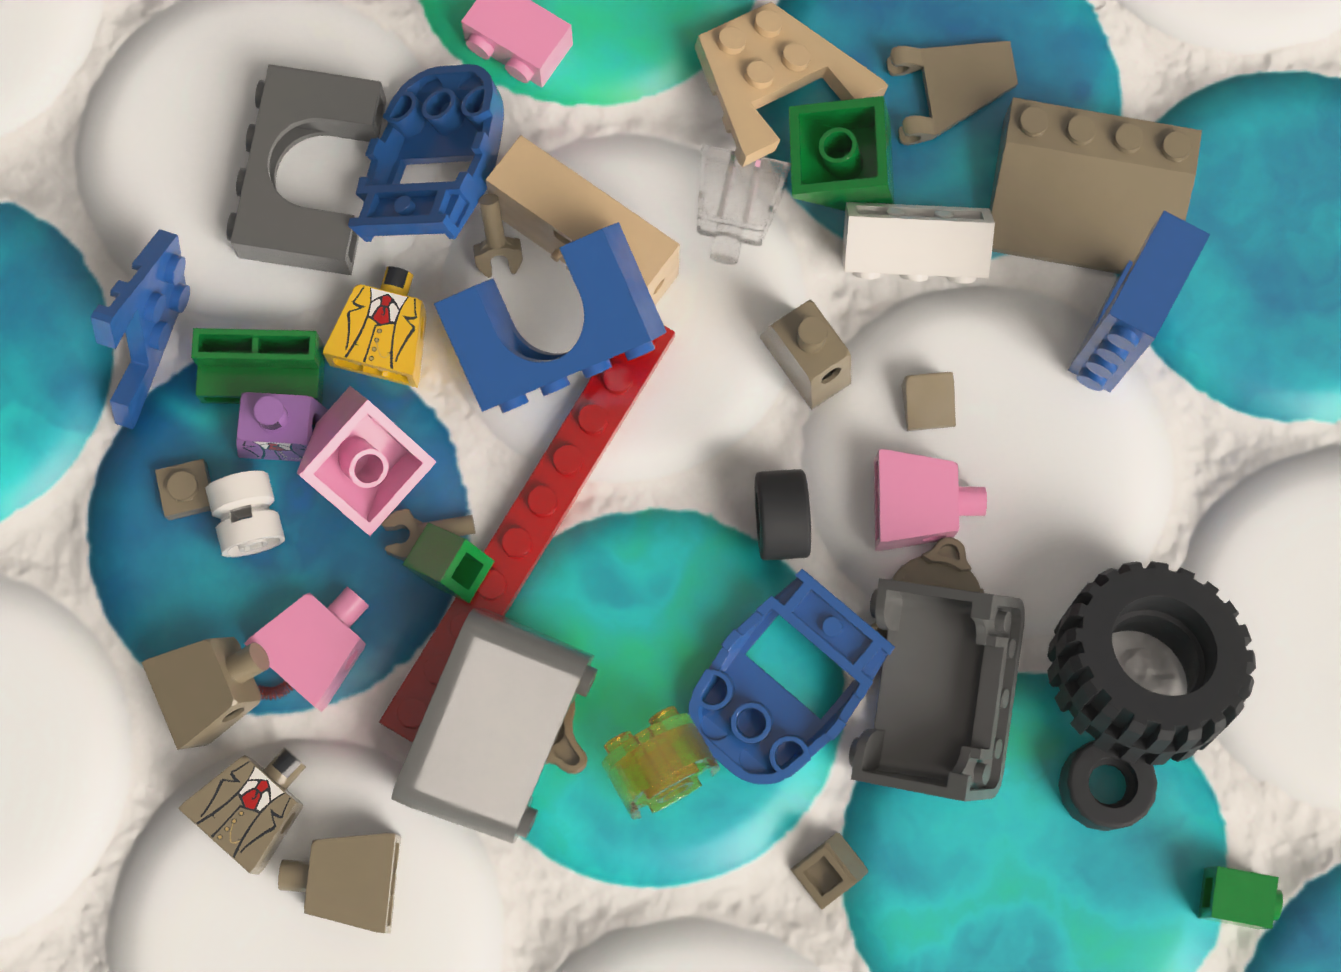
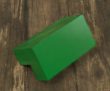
(257, 363)

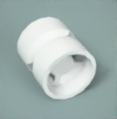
(241, 497)

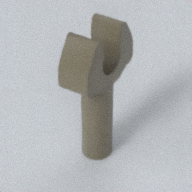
(496, 242)
(404, 519)

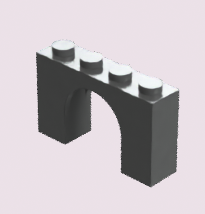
(291, 109)

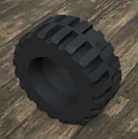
(1184, 618)

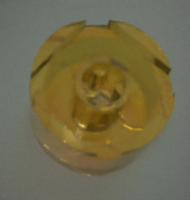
(658, 762)

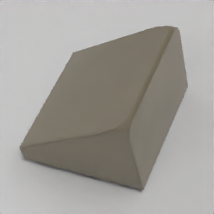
(929, 401)
(830, 870)

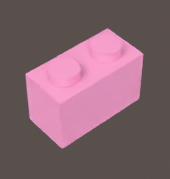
(519, 36)

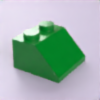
(841, 152)

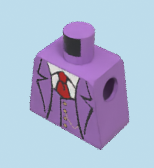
(276, 425)

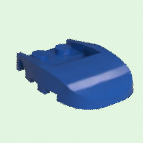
(432, 118)
(751, 718)

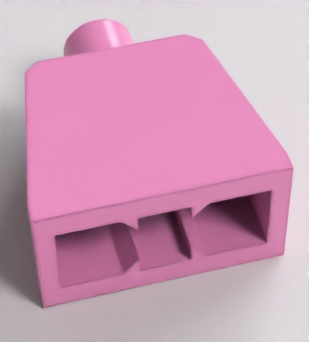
(919, 499)
(314, 644)

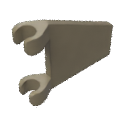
(955, 81)

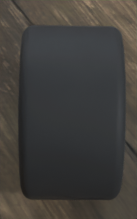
(782, 514)
(1081, 804)

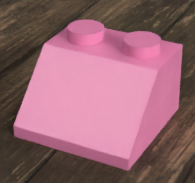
(362, 461)

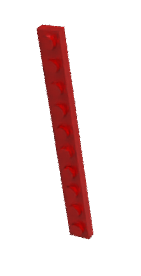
(532, 520)

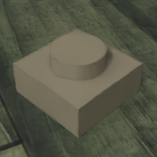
(184, 489)

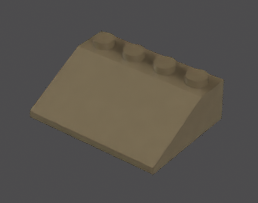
(1086, 183)

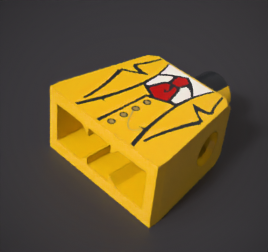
(381, 331)

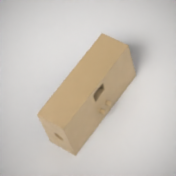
(560, 206)

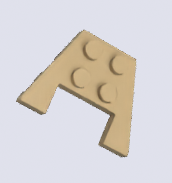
(765, 59)

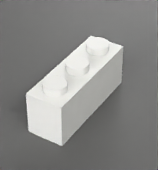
(917, 241)

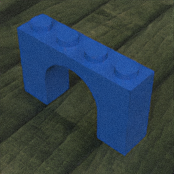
(1138, 303)
(616, 321)

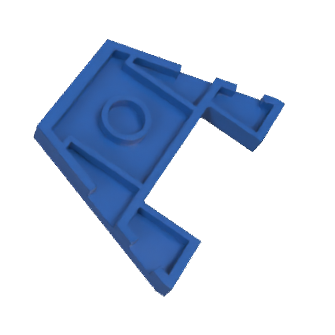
(146, 314)

